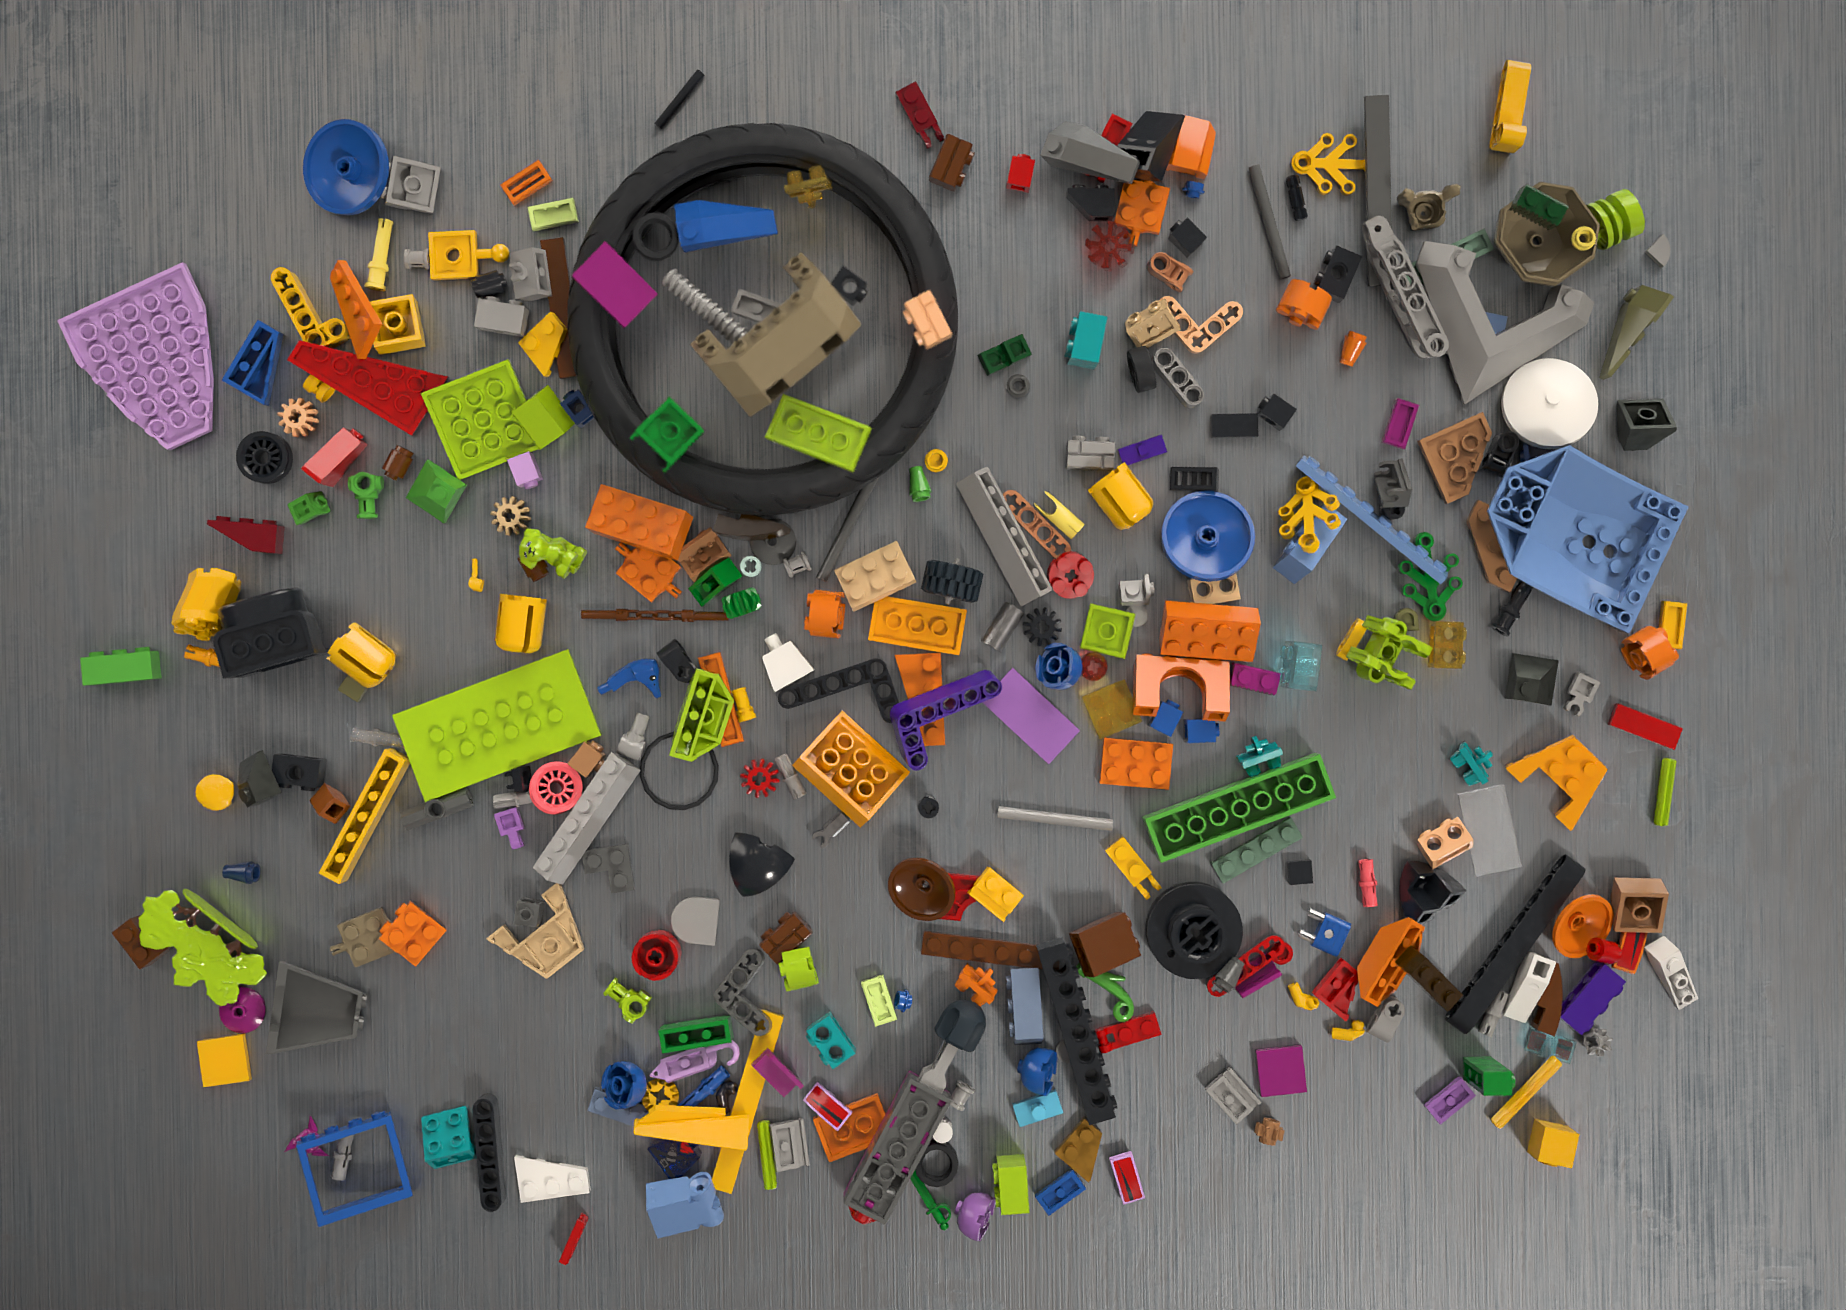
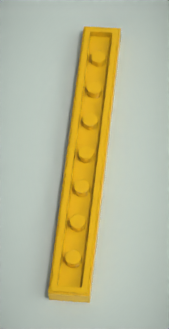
(746, 1102)

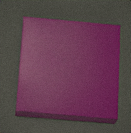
(1281, 1070)

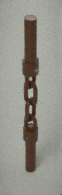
(623, 615)

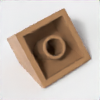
(1638, 904)

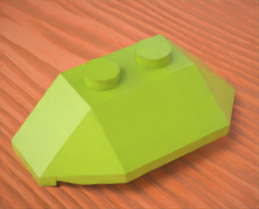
(701, 716)

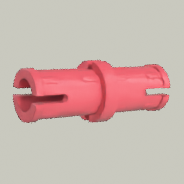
(1367, 883)

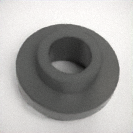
(1025, 385)

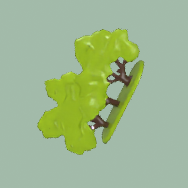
(200, 952)

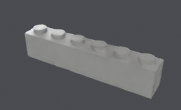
(1004, 536)
(586, 818)

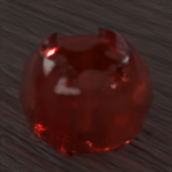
(1101, 670)

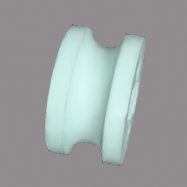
(743, 566)

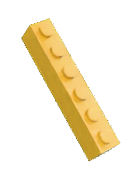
(365, 816)

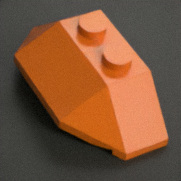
(1377, 970)

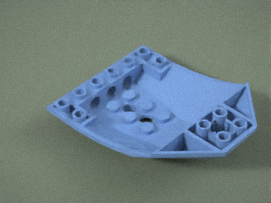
(1558, 500)

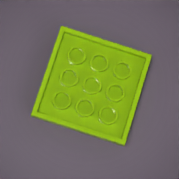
(477, 419)

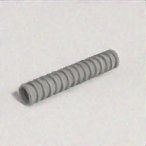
(703, 306)

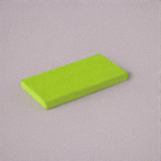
(818, 432)

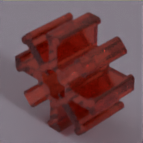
(1104, 239)

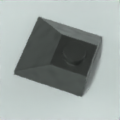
(1643, 423)
(1531, 679)
(256, 780)

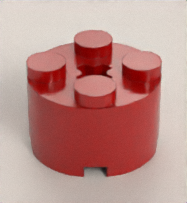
(650, 966)

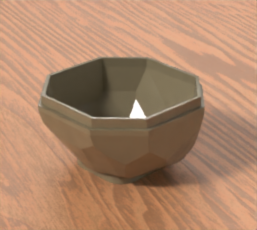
(1555, 255)

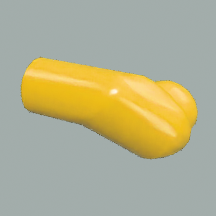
(1302, 1000)
(1349, 1034)

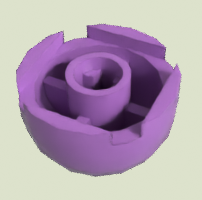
(974, 1214)

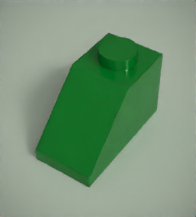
(715, 581)

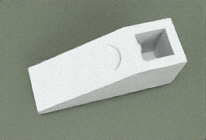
(1672, 971)
(1528, 986)

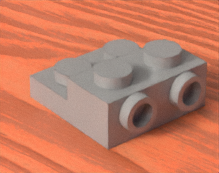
(411, 185)

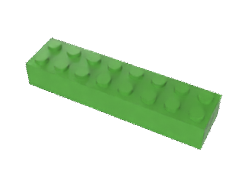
(1238, 807)

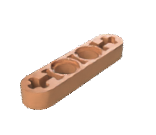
(1039, 521)

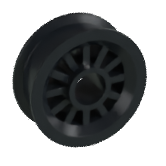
(247, 445)

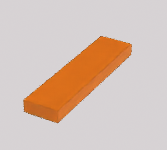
(733, 731)

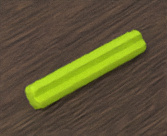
(1665, 791)
(766, 1153)

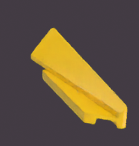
(695, 1125)

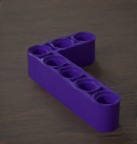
(936, 710)

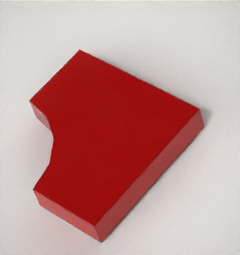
(962, 885)

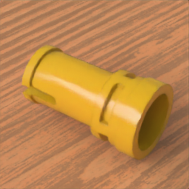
(745, 711)

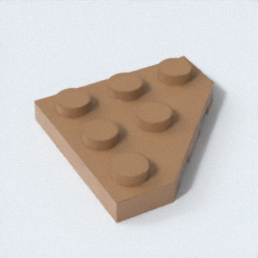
(1456, 455)
(1488, 548)

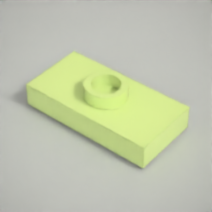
(553, 214)
(879, 1000)

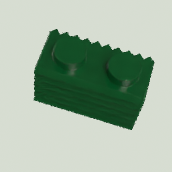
(1538, 207)

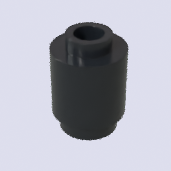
(489, 284)

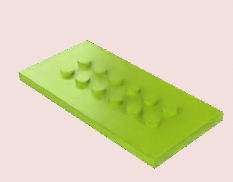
(496, 725)

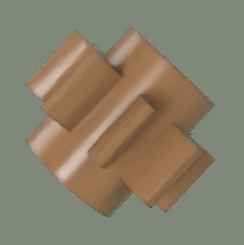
(1269, 1131)

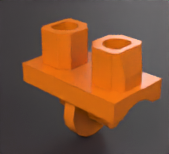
(979, 982)

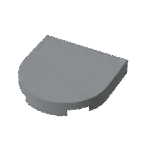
(696, 920)

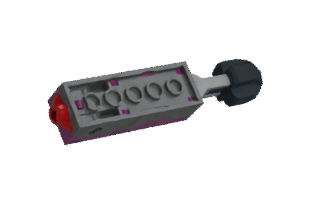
(911, 1120)

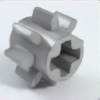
(1597, 1042)

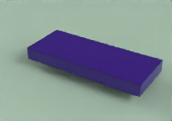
(1142, 450)

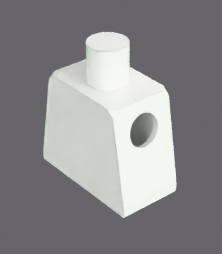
(784, 663)

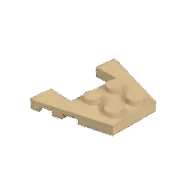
(551, 943)

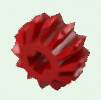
(754, 772)

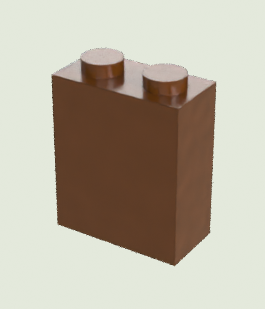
(1105, 944)

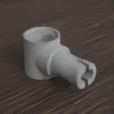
(633, 743)

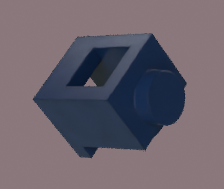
(569, 404)

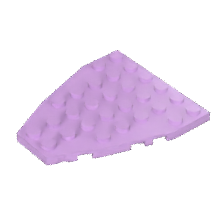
(150, 354)

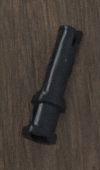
(1510, 612)

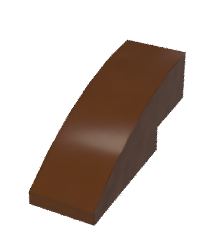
(1549, 1005)

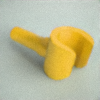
(475, 583)

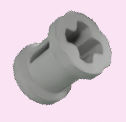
(416, 259)
(797, 564)
(961, 1095)

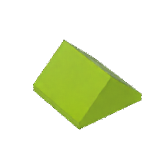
(543, 417)

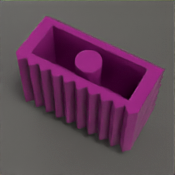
(1254, 679)

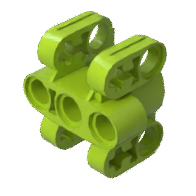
(1382, 650)

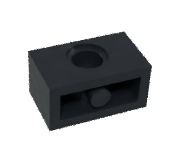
(1346, 263)
(312, 771)

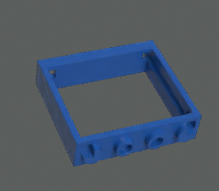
(365, 1204)

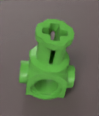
(366, 497)

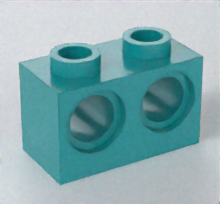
(836, 1037)

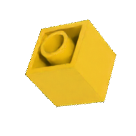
(1553, 1143)

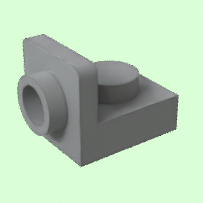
(1136, 591)

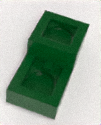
(1004, 355)

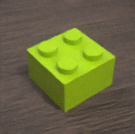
(1012, 1187)

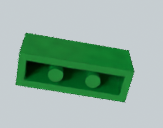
(696, 1033)
(1488, 1076)

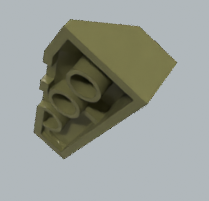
(1639, 310)

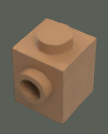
(588, 758)

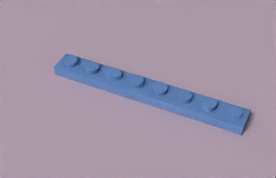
(1381, 524)

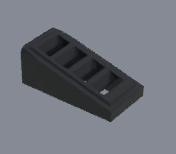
(1214, 471)

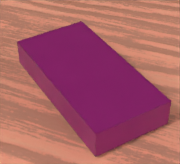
(1400, 423)

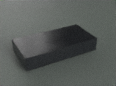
(1234, 425)

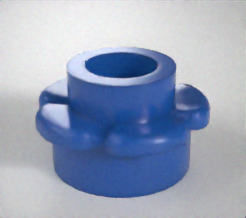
(1193, 189)
(902, 1000)

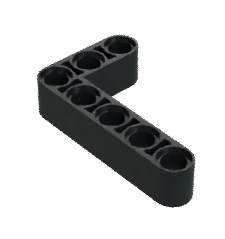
(845, 684)

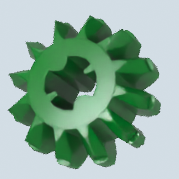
(741, 603)

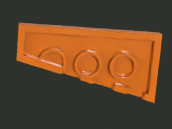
(919, 675)

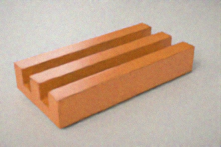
(531, 190)

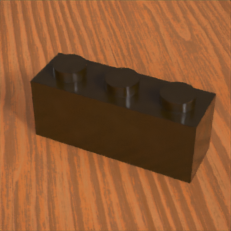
(1429, 978)

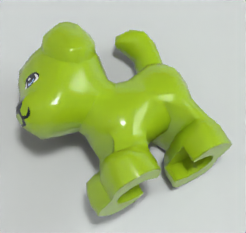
(556, 551)

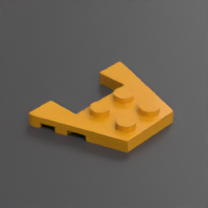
(1571, 768)

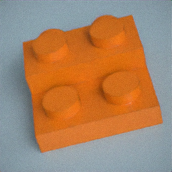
(411, 932)

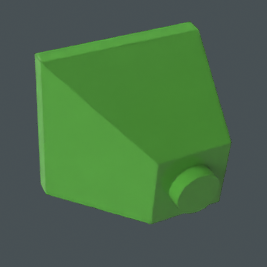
(436, 491)

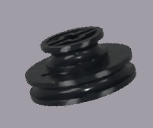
(1179, 911)

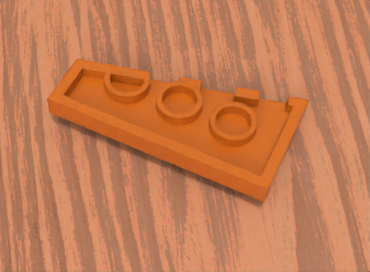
(356, 309)

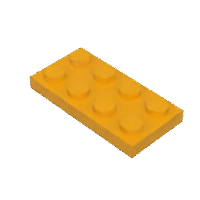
(917, 625)

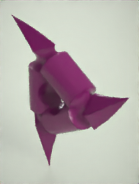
(316, 1151)

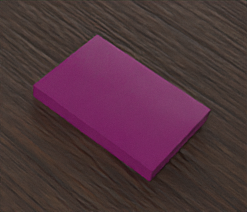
(614, 284)

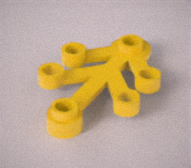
(1329, 164)
(1305, 491)

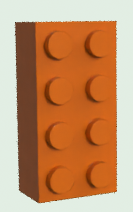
(639, 522)
(1209, 631)

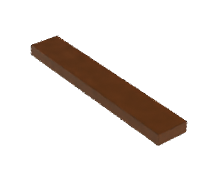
(558, 302)

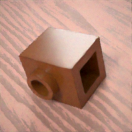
(329, 803)

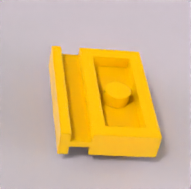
(995, 894)

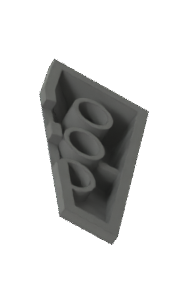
(1087, 152)

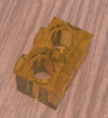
(1440, 644)

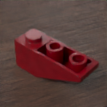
(256, 537)

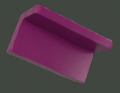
(1260, 978)
(776, 1072)

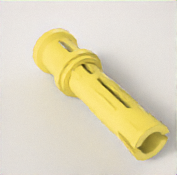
(378, 265)

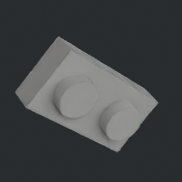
(752, 306)

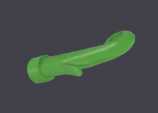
(1107, 981)

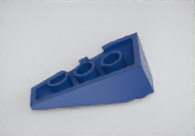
(716, 224)

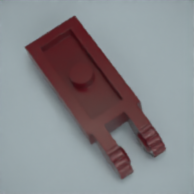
(919, 113)

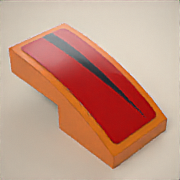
(1632, 948)

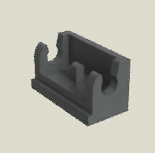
(1393, 484)

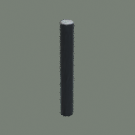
(679, 99)

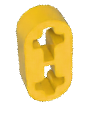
(1352, 638)

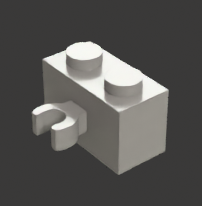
(530, 274)

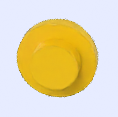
(936, 460)

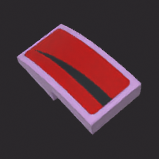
(827, 1106)
(1127, 1177)

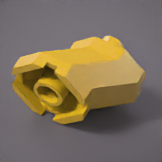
(200, 601)

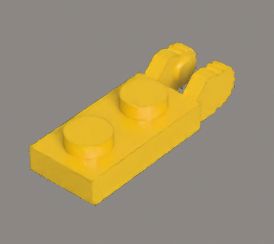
(1131, 865)

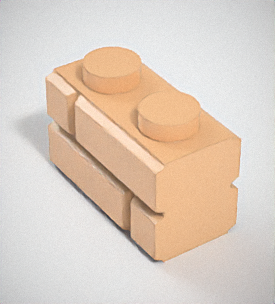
(927, 320)

